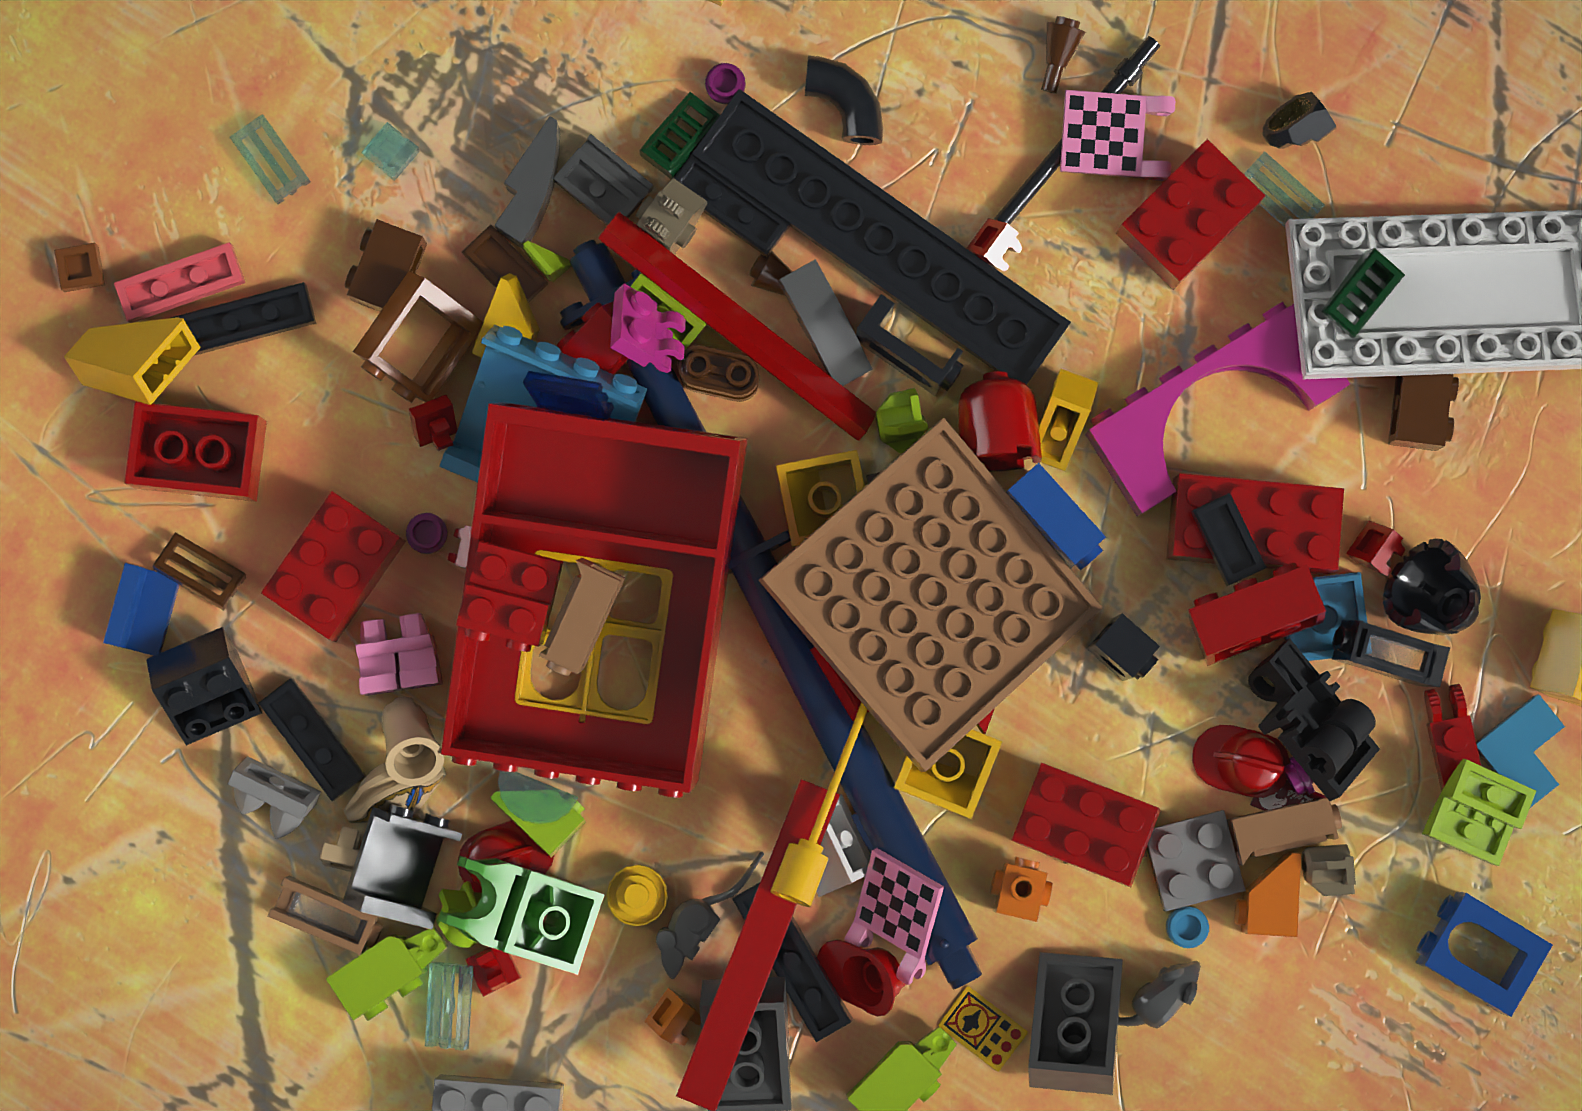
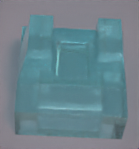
(390, 151)

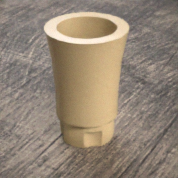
(411, 749)

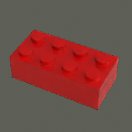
(1284, 520)

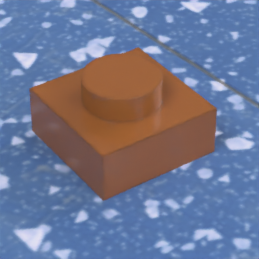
(79, 267)

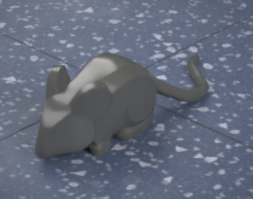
(691, 924)
(1161, 999)

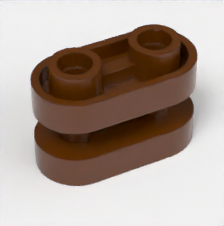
(719, 373)

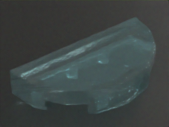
(532, 799)

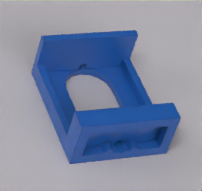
(1436, 954)

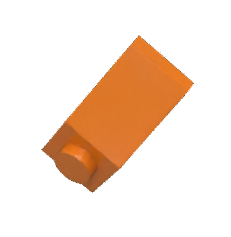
(1272, 900)

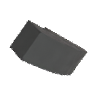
(532, 186)
(825, 323)

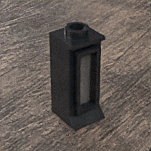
(1389, 653)

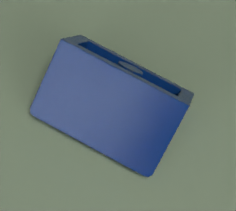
(141, 610)

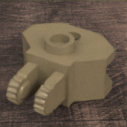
(671, 215)

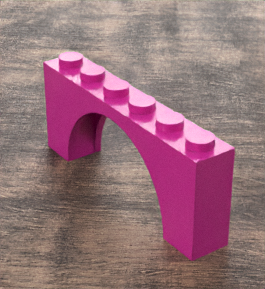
(1133, 437)

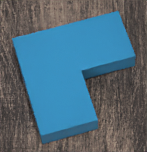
(1512, 744)

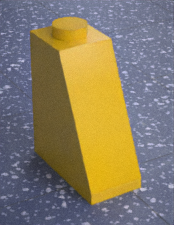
(133, 357)

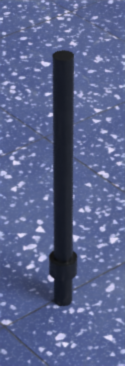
(1126, 74)

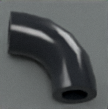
(850, 95)

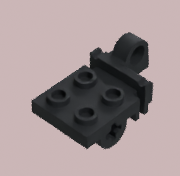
(1318, 728)

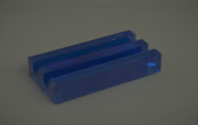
(568, 395)

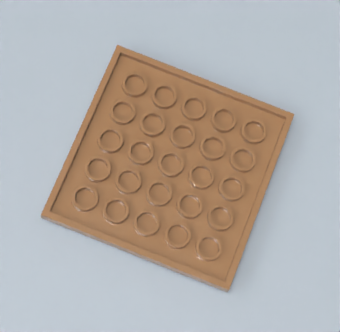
(931, 595)

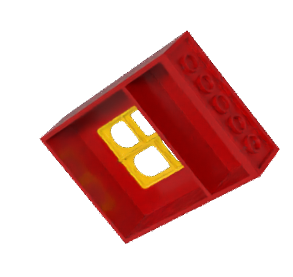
(627, 502)

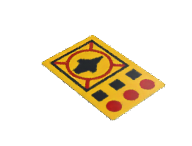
(983, 1028)

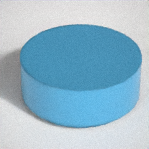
(1187, 927)

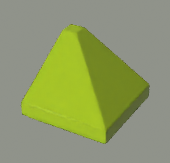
(548, 262)

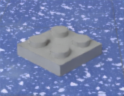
(1194, 861)

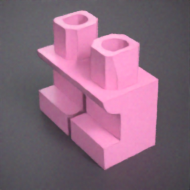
(380, 656)

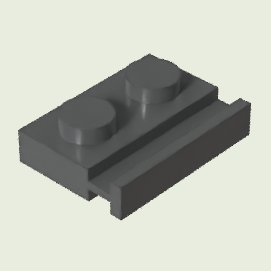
(602, 181)

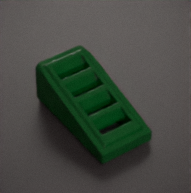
(661, 161)
(1384, 270)

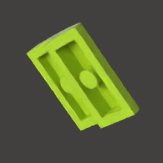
(1479, 812)

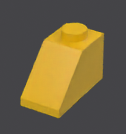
(510, 309)
(1065, 417)

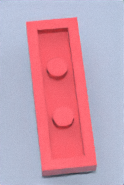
(179, 282)

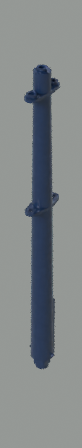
(878, 807)

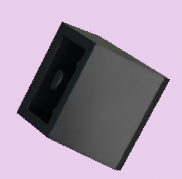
(203, 686)

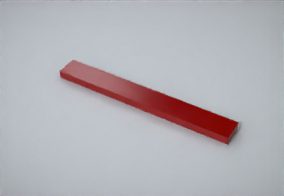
(737, 326)
(750, 961)

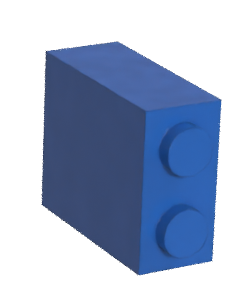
(1057, 517)

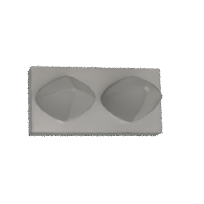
(260, 784)

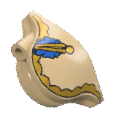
(381, 790)

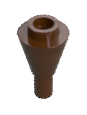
(1061, 44)
(768, 272)

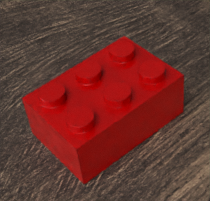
(1190, 214)
(195, 451)
(333, 567)
(1256, 613)
(1086, 825)

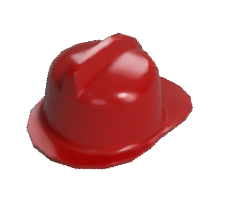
(1240, 761)
(505, 843)
(862, 975)

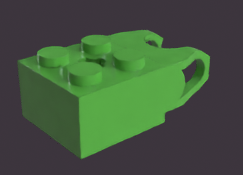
(514, 910)

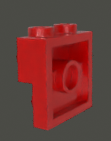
(509, 596)

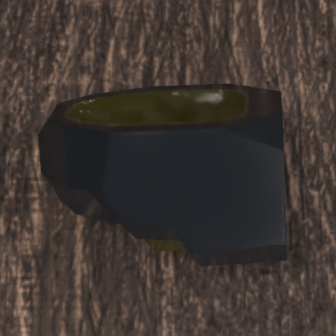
(1298, 122)

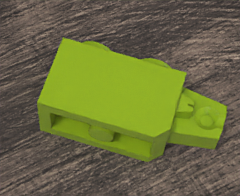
(384, 970)
(904, 1074)

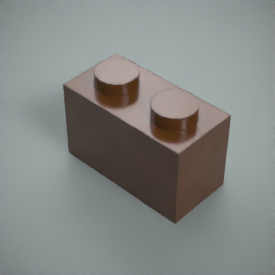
(385, 262)
(1422, 411)

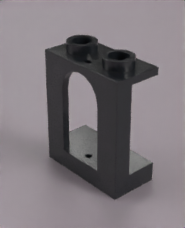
(900, 355)

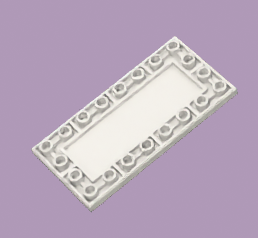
(1471, 301)

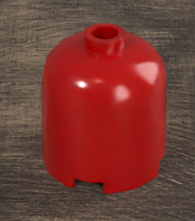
(1000, 422)

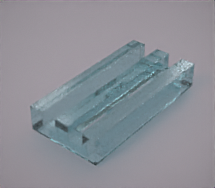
(1288, 180)
(289, 187)
(435, 1002)

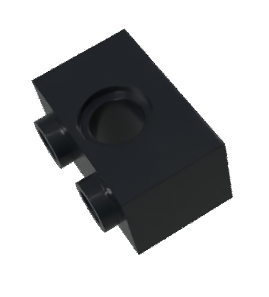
(1124, 649)

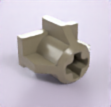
(1329, 869)

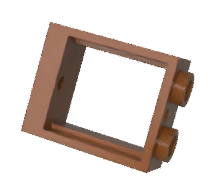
(443, 358)

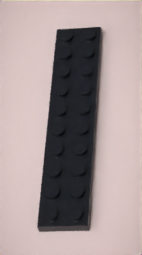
(881, 239)

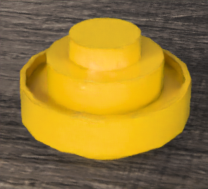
(637, 895)

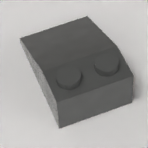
(1075, 1023)
(763, 1065)

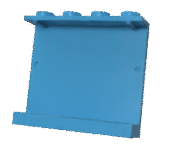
(501, 378)

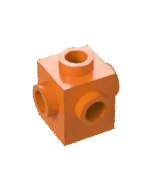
(1026, 905)

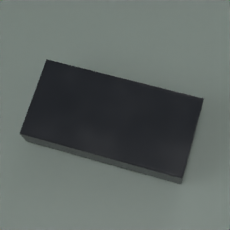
(1228, 539)

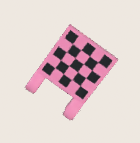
(1107, 134)
(899, 908)

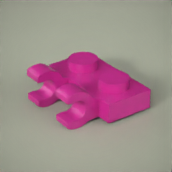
(642, 331)

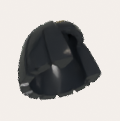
(1433, 590)

